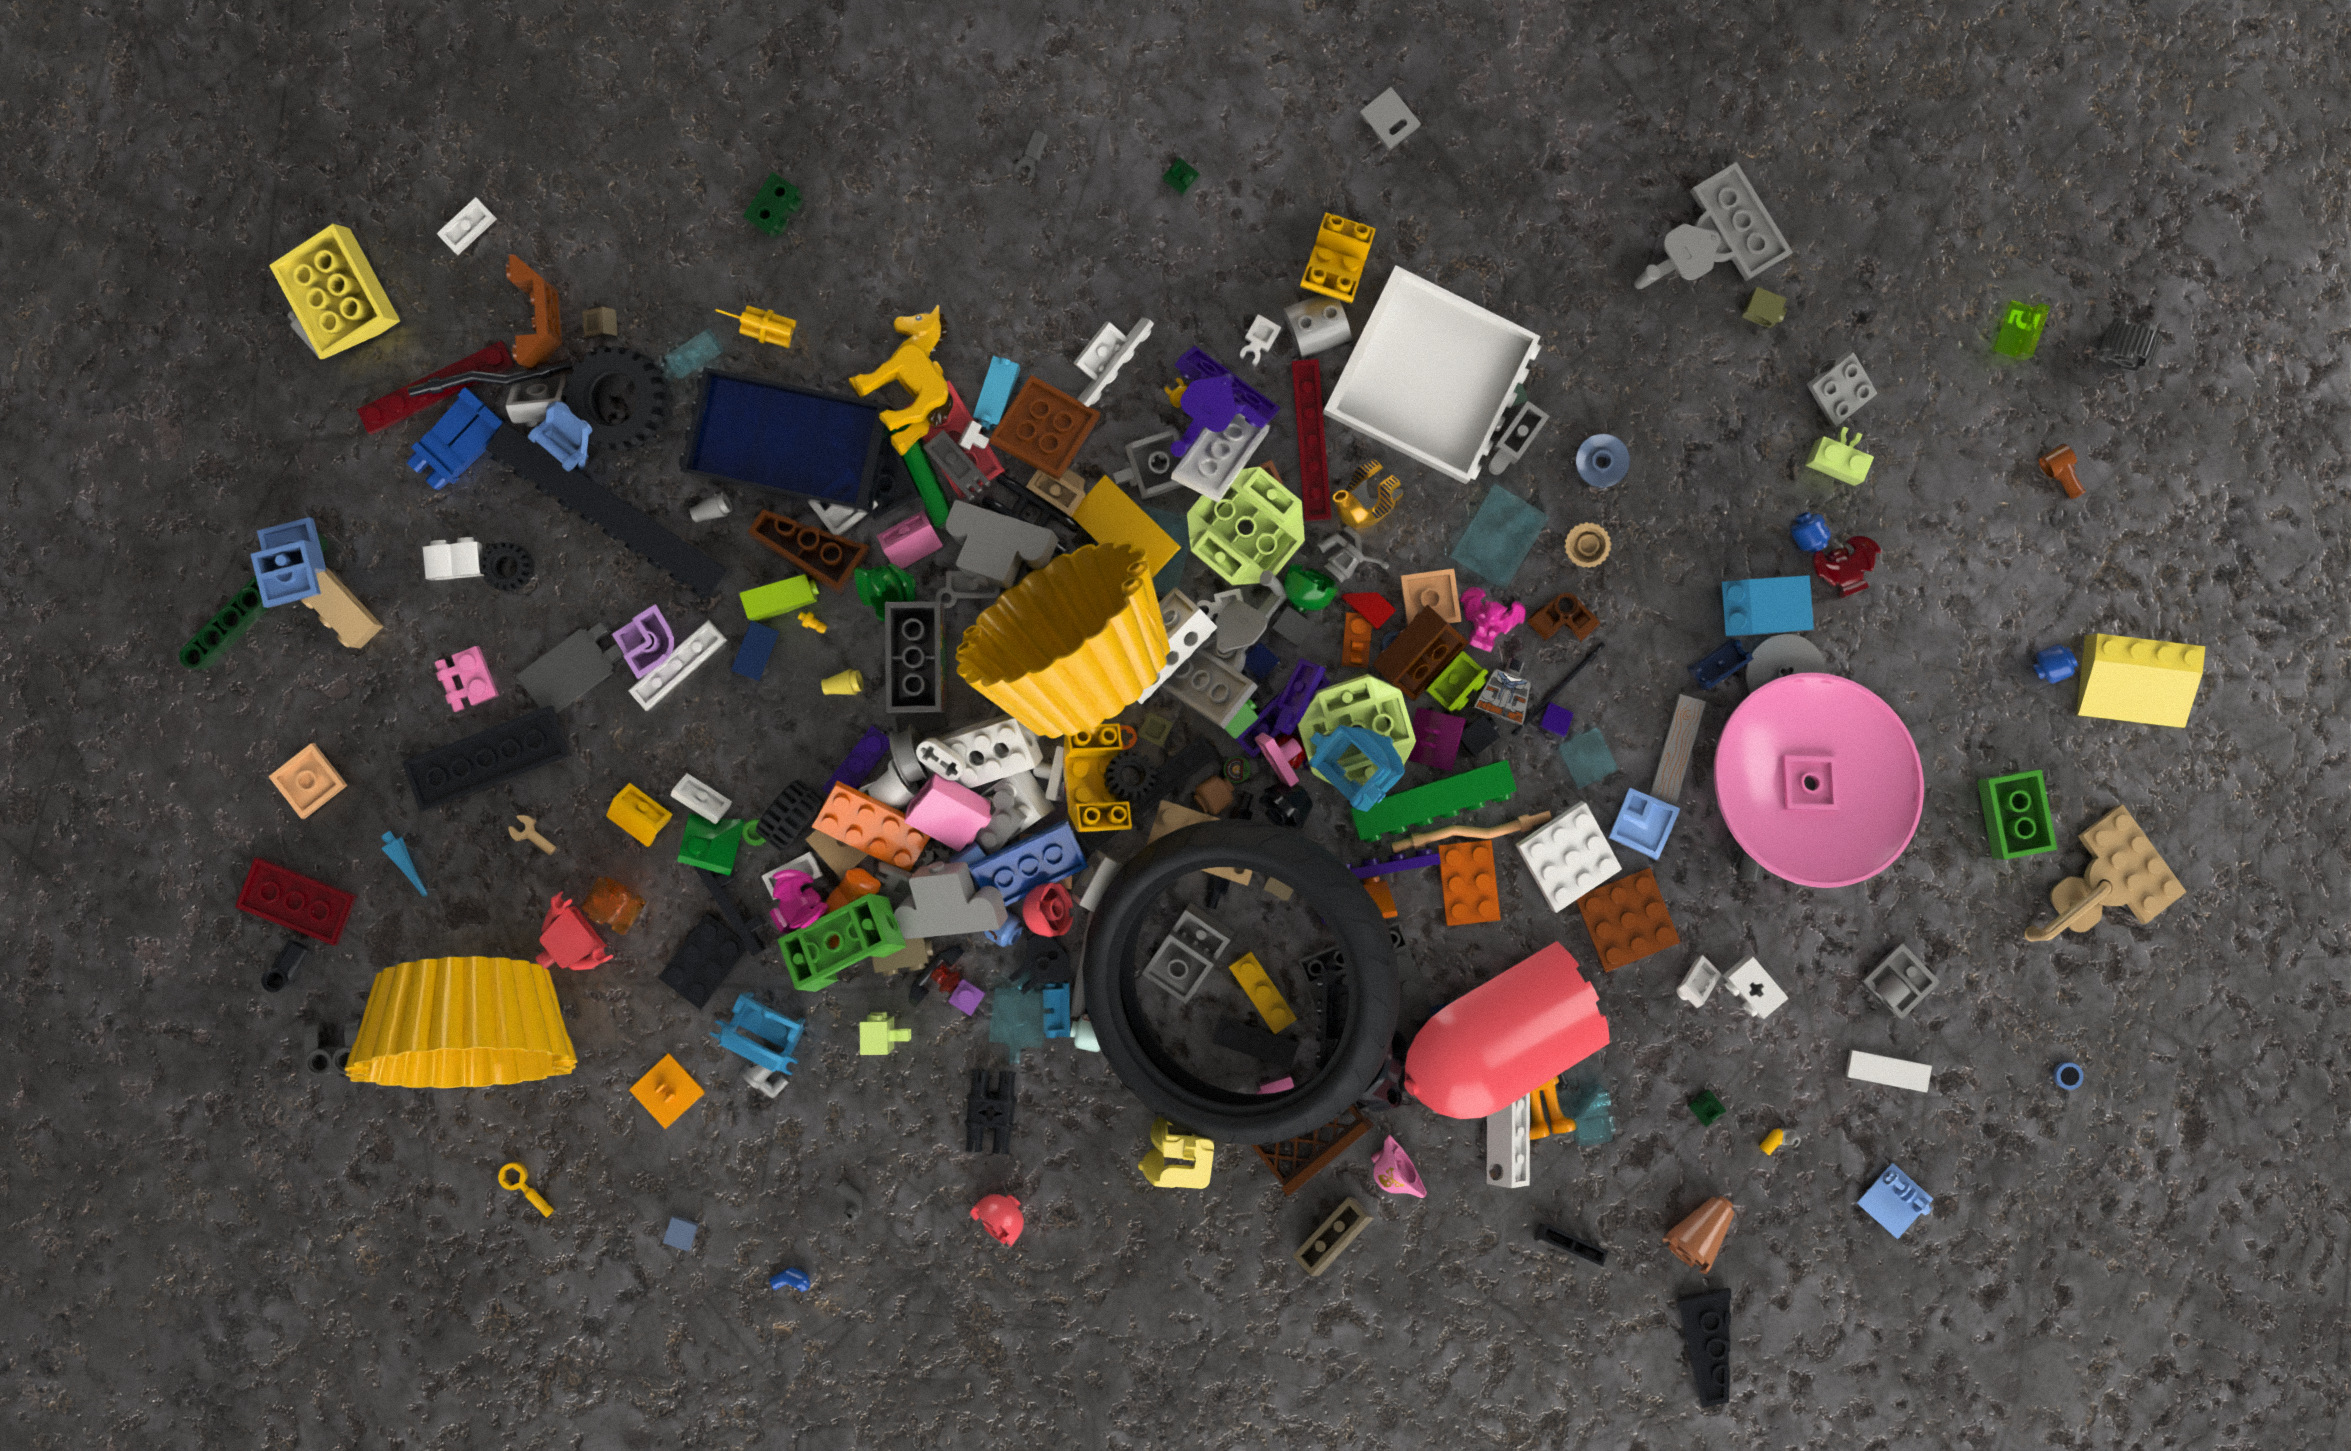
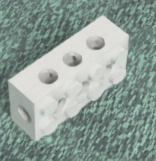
(1186, 619)
(997, 760)

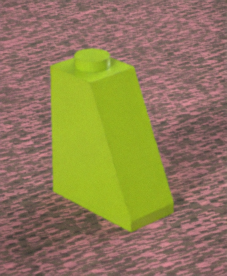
(779, 597)

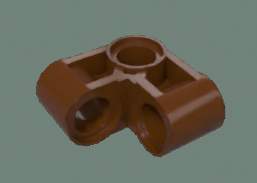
(1550, 618)

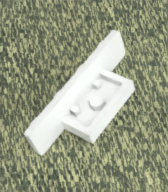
(1106, 355)

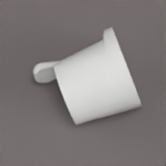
(891, 788)

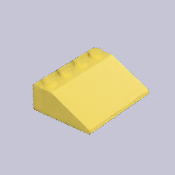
(334, 291)
(2139, 679)

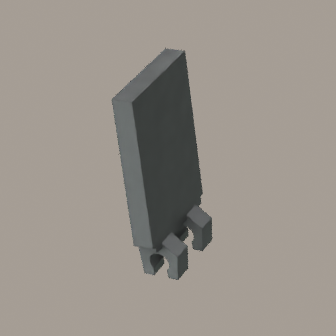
(570, 668)

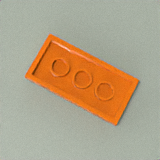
(870, 826)

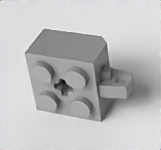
(1142, 458)

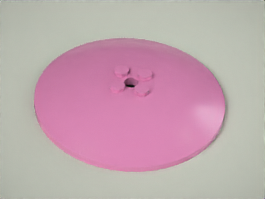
(1862, 771)

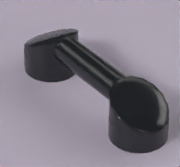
(918, 990)

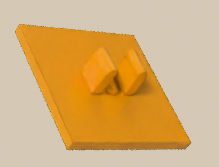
(667, 1090)

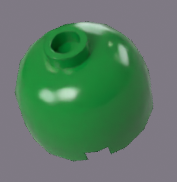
(1308, 589)

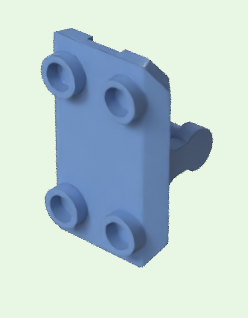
(563, 436)

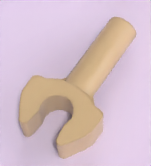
(531, 834)

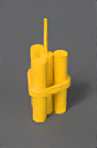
(765, 326)

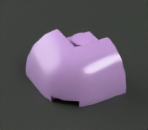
(646, 641)

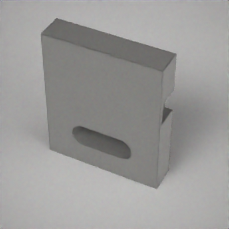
(1387, 112)

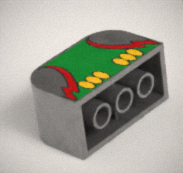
(915, 657)

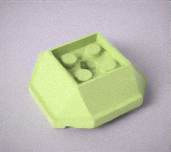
(1275, 523)
(1358, 702)

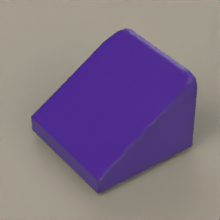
(1556, 720)

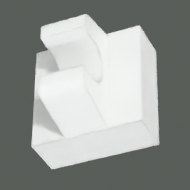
(972, 437)

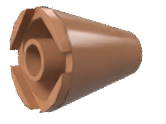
(1701, 1233)

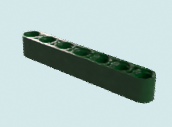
(223, 625)

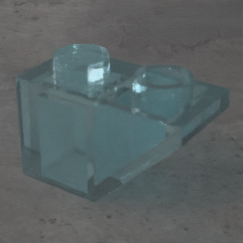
(1592, 1118)

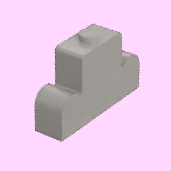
(997, 544)
(947, 903)

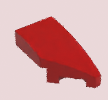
(1370, 607)

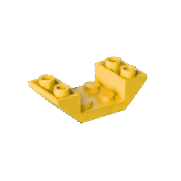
(1338, 258)
(1084, 768)

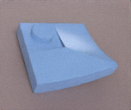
(1644, 823)

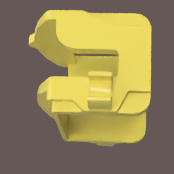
(1177, 1146)

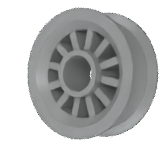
(903, 750)

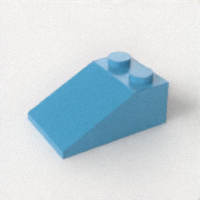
(1767, 605)

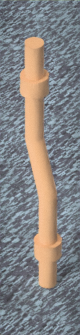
(1522, 823)

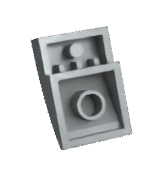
(1188, 953)

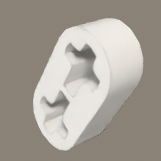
(941, 758)

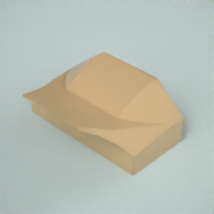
(1062, 494)

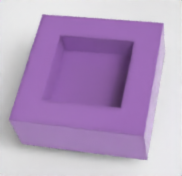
(966, 997)

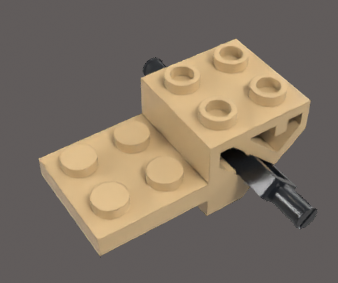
(1173, 816)

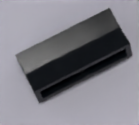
(1597, 1262)

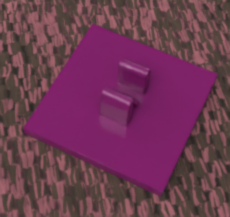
(1436, 738)

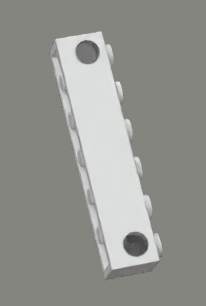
(1509, 1145)

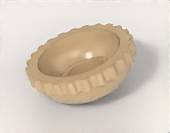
(1587, 545)

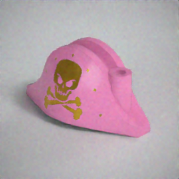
(1396, 1171)

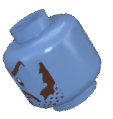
(1008, 933)

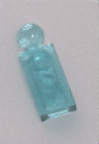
(691, 355)

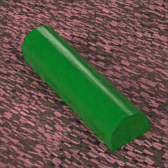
(926, 482)

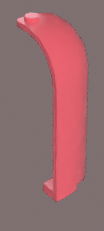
(1506, 1037)

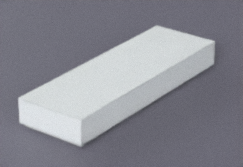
(1888, 1070)

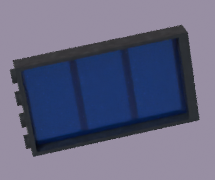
(786, 440)

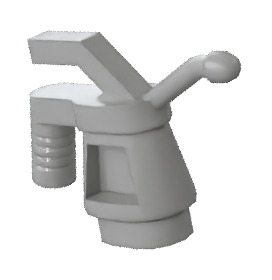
(1344, 562)

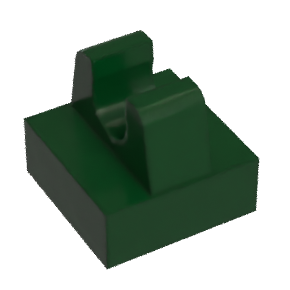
(1180, 176)
(1706, 1108)

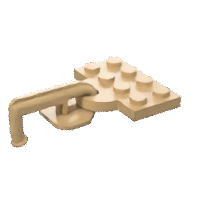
(2129, 874)

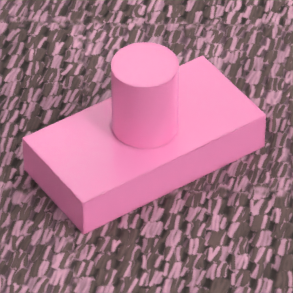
(1279, 757)

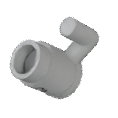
(757, 1075)

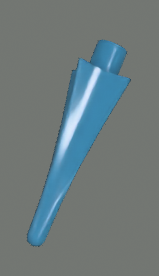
(399, 855)

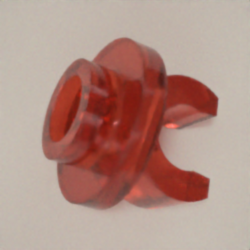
(947, 980)

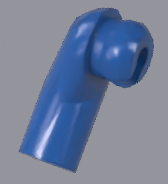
(791, 1277)

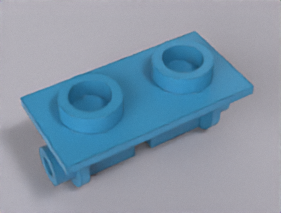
(1057, 998)

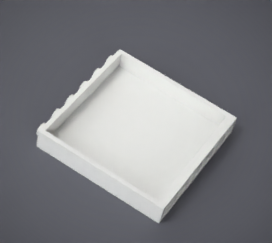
(1432, 375)

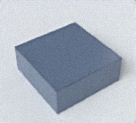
(681, 1233)

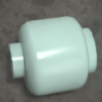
(1084, 1034)

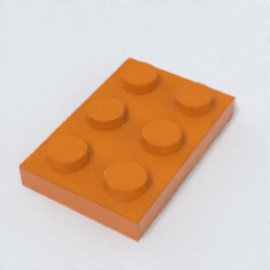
(1468, 882)

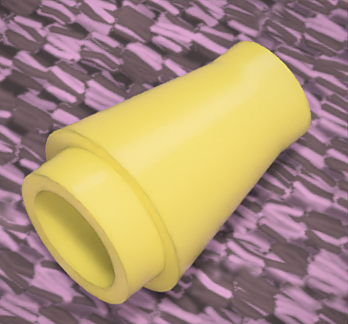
(846, 683)

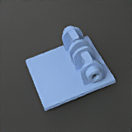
(1895, 1201)

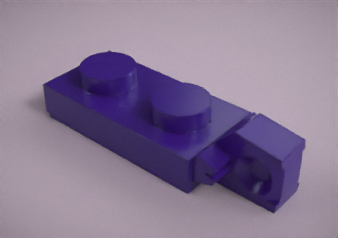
(1298, 695)

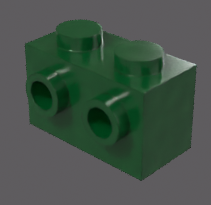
(774, 206)

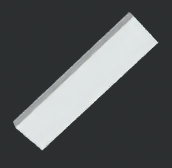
(678, 666)

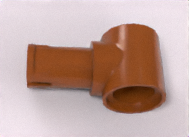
(2060, 465)

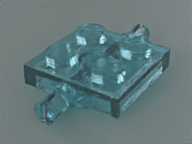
(1017, 1018)

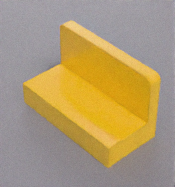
(638, 814)

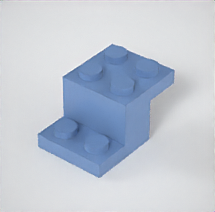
(288, 562)

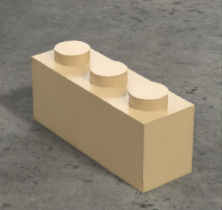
(342, 611)

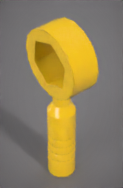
(529, 1193)

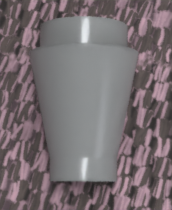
(712, 507)

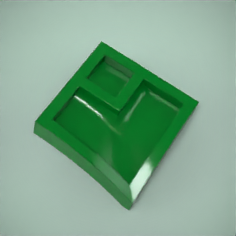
(710, 844)

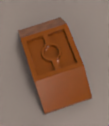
(538, 347)

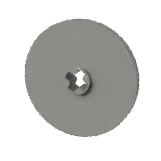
(1784, 653)

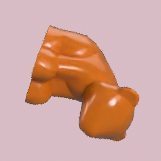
(854, 885)

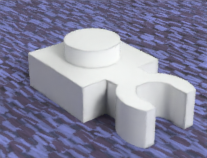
(1261, 336)
(1221, 601)

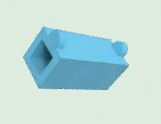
(996, 392)

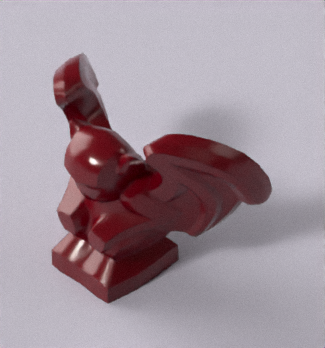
(1846, 569)

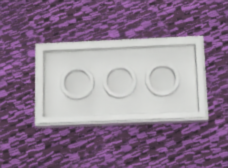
(1218, 457)

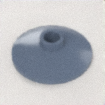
(1615, 457)

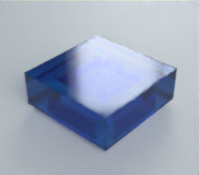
(1261, 661)

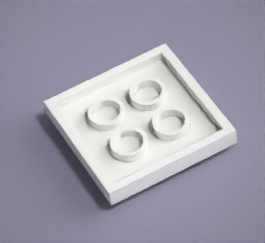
(1568, 856)

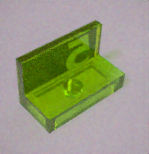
(2021, 330)

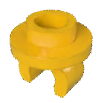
(1175, 396)

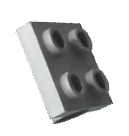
(1841, 387)
(1900, 980)

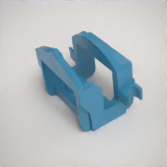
(1375, 747)
(766, 1024)

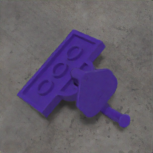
(1216, 398)

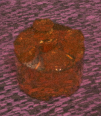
(613, 904)

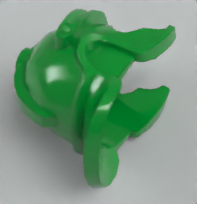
(884, 585)

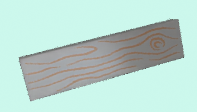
(1677, 749)

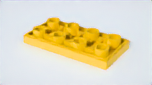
(1113, 515)

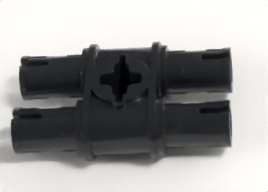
(978, 1119)

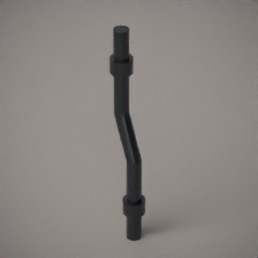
(437, 384)

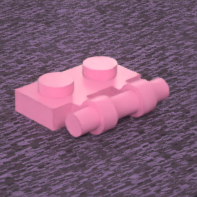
(474, 676)

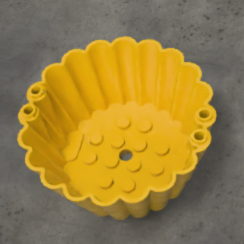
(1069, 640)
(461, 1025)

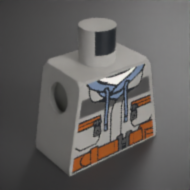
(1504, 693)

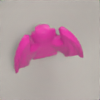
(1489, 619)
(795, 907)

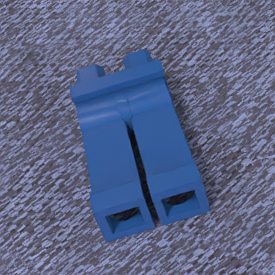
(455, 440)

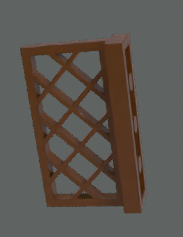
(1319, 1158)

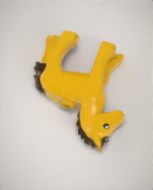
(916, 374)

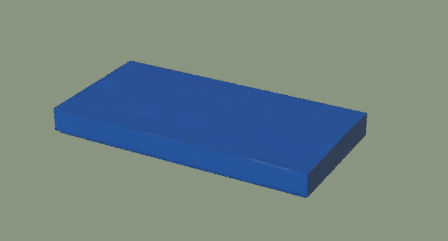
(1031, 862)

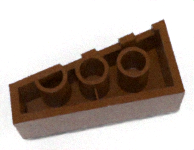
(815, 552)

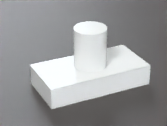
(1055, 775)
(1698, 982)

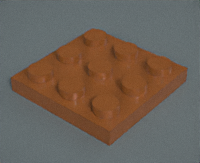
(1044, 427)
(1627, 919)

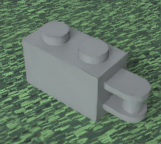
(1517, 437)

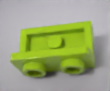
(1457, 682)

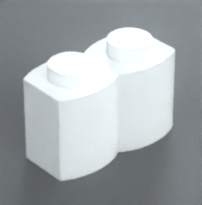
(453, 560)

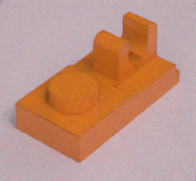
(1356, 641)

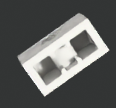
(1768, 993)

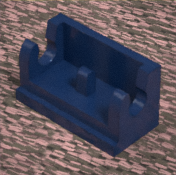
(755, 650)
(1719, 664)

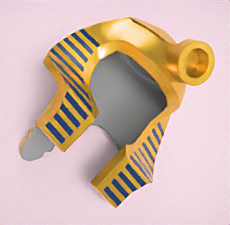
(1356, 506)

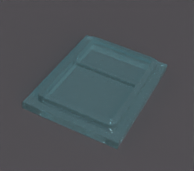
(1499, 536)

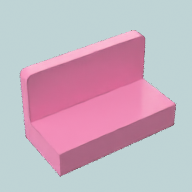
(909, 540)

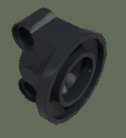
(1383, 1090)

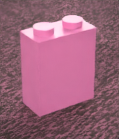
(948, 812)

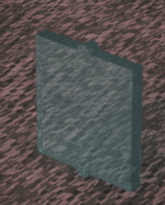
(1588, 758)

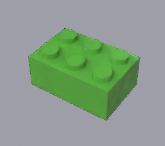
(2017, 814)

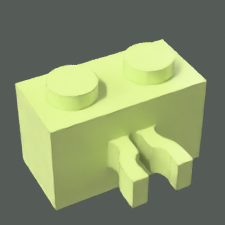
(1840, 459)
(878, 1034)

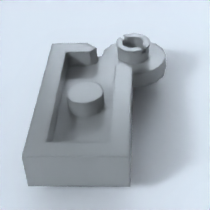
(1002, 824)

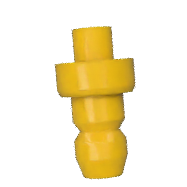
(812, 622)

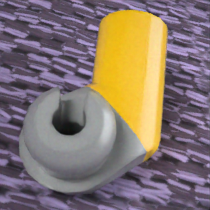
(1780, 1136)

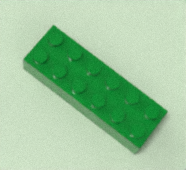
(1433, 799)

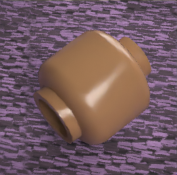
(1214, 794)

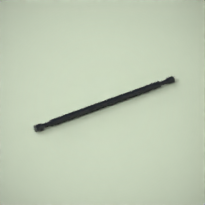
(1559, 687)

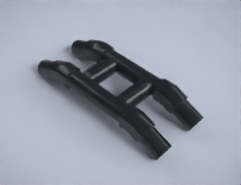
(1028, 496)

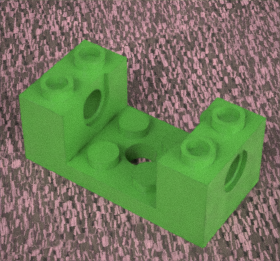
(864, 930)

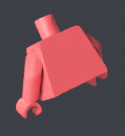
(569, 939)

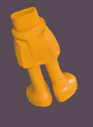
(1558, 1121)

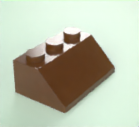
(1420, 653)

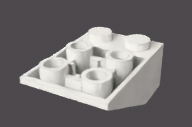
(1028, 798)

